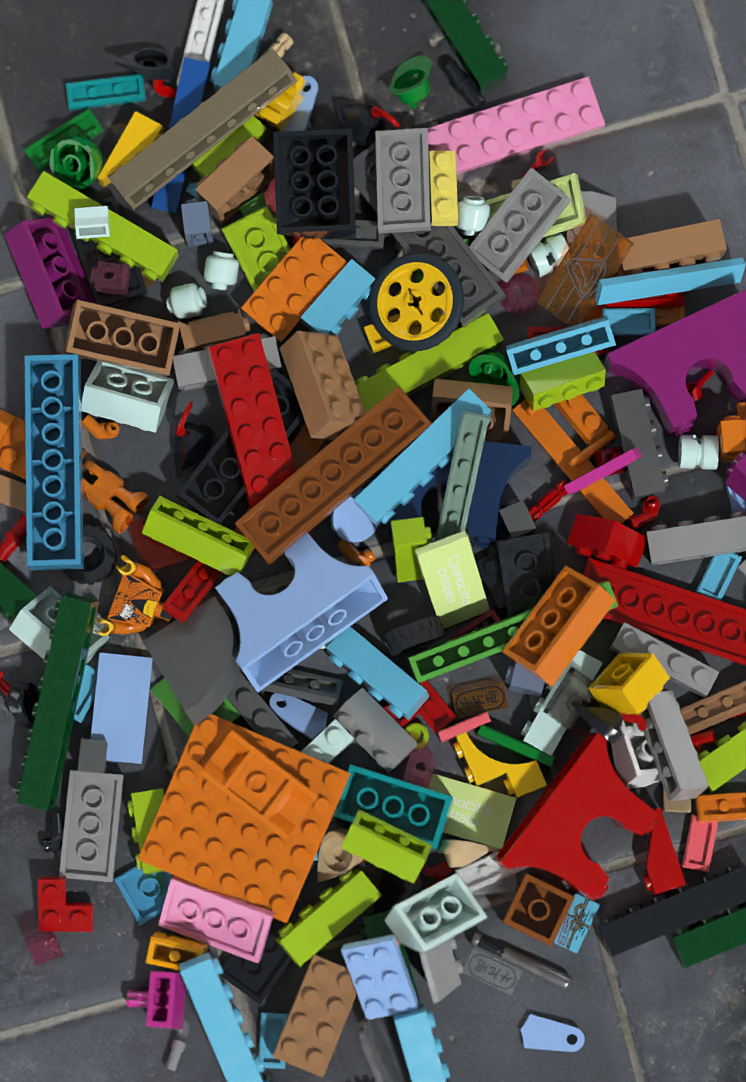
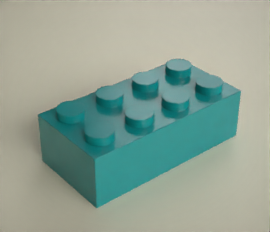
(396, 802)

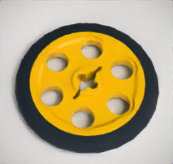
(450, 301)

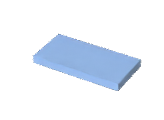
(121, 705)

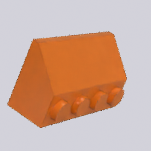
(559, 625)

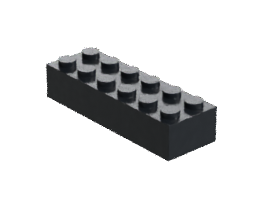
(217, 480)

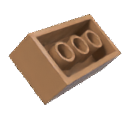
(675, 248)
(121, 338)
(322, 383)
(316, 1017)

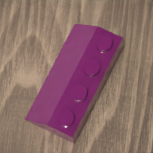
(48, 270)

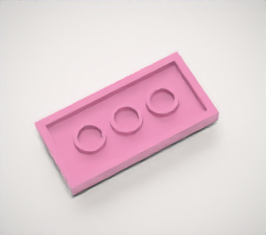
(216, 919)

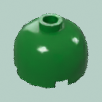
(76, 162)

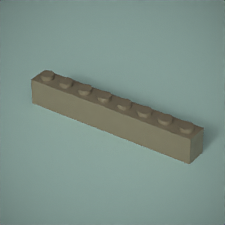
(203, 128)

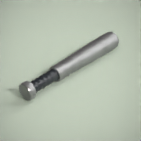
(540, 970)

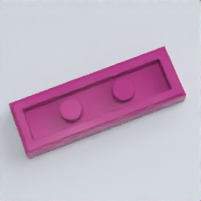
(603, 471)

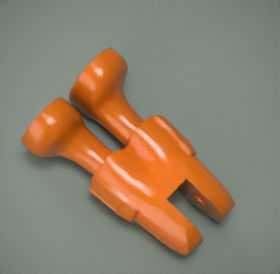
(109, 486)

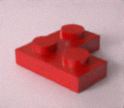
(433, 711)
(56, 913)

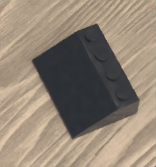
(315, 184)

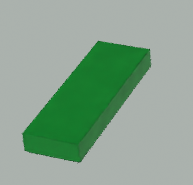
(81, 125)
(515, 746)

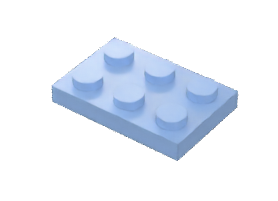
(380, 977)

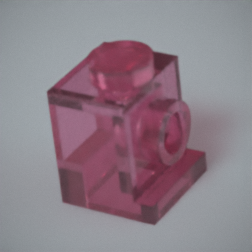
(118, 284)
(416, 778)
(44, 948)

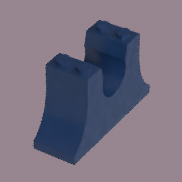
(496, 468)

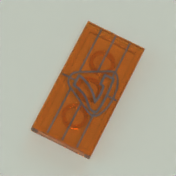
(591, 257)

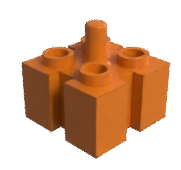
(732, 434)

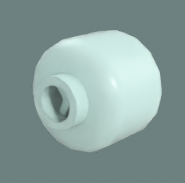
(473, 215)
(221, 270)
(186, 301)

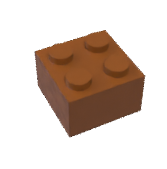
(538, 910)

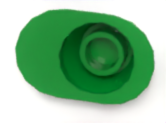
(412, 81)
(494, 369)

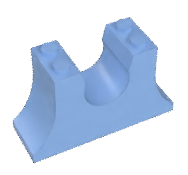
(301, 619)

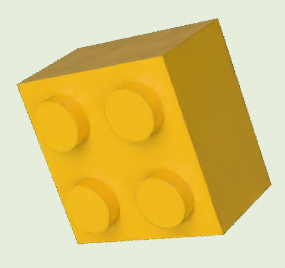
(629, 682)

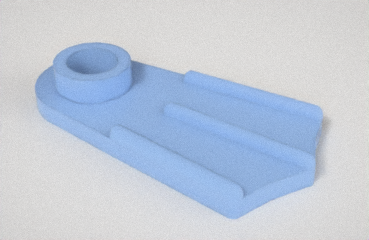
(303, 112)
(300, 715)
(549, 1035)

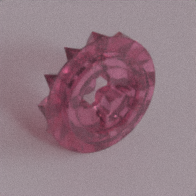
(527, 303)

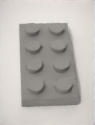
(403, 180)
(519, 224)
(91, 826)

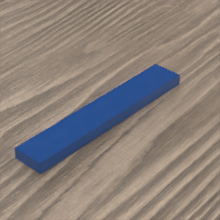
(188, 97)

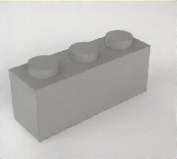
(375, 730)

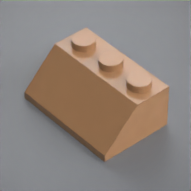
(236, 179)
(496, 397)

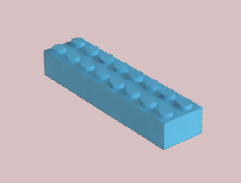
(54, 462)

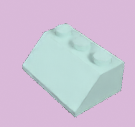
(126, 396)
(35, 622)
(435, 915)

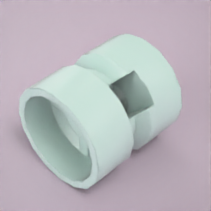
(555, 247)
(698, 452)

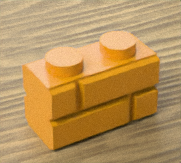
(173, 950)

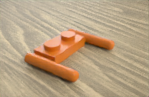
(586, 423)

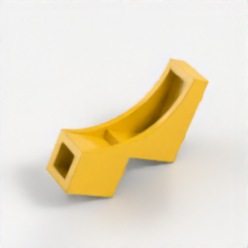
(520, 777)

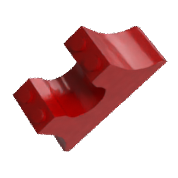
(553, 827)

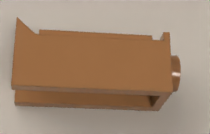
(213, 330)

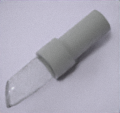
(178, 1046)

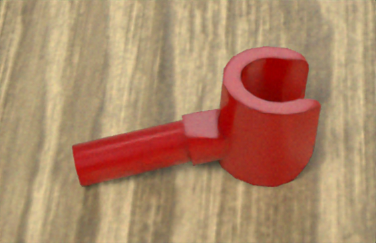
(540, 162)
(694, 388)

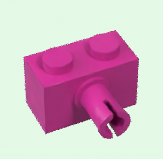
(163, 1001)

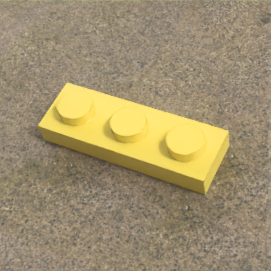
(443, 188)

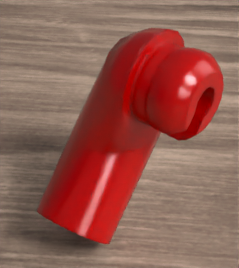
(647, 515)
(703, 738)

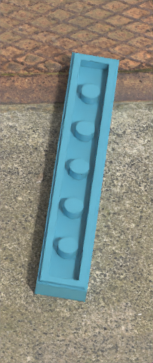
(669, 281)

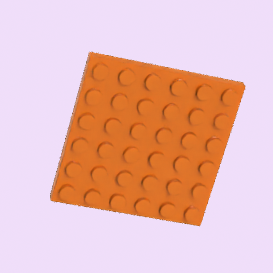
(225, 847)

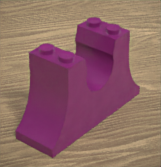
(664, 358)

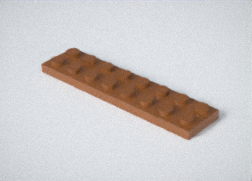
(333, 475)

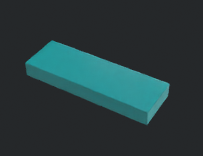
(105, 92)

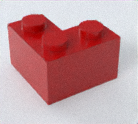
(607, 540)

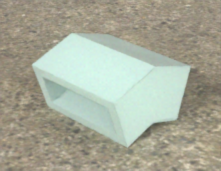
(92, 222)

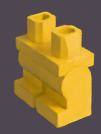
(281, 109)

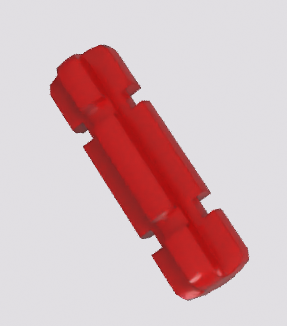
(548, 501)

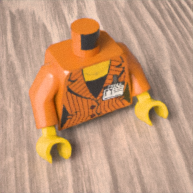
(135, 601)

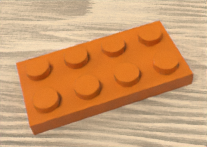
(293, 286)

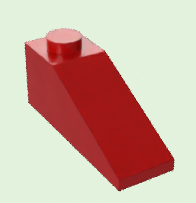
(661, 862)

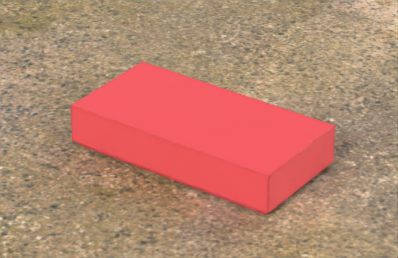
(464, 726)
(699, 845)

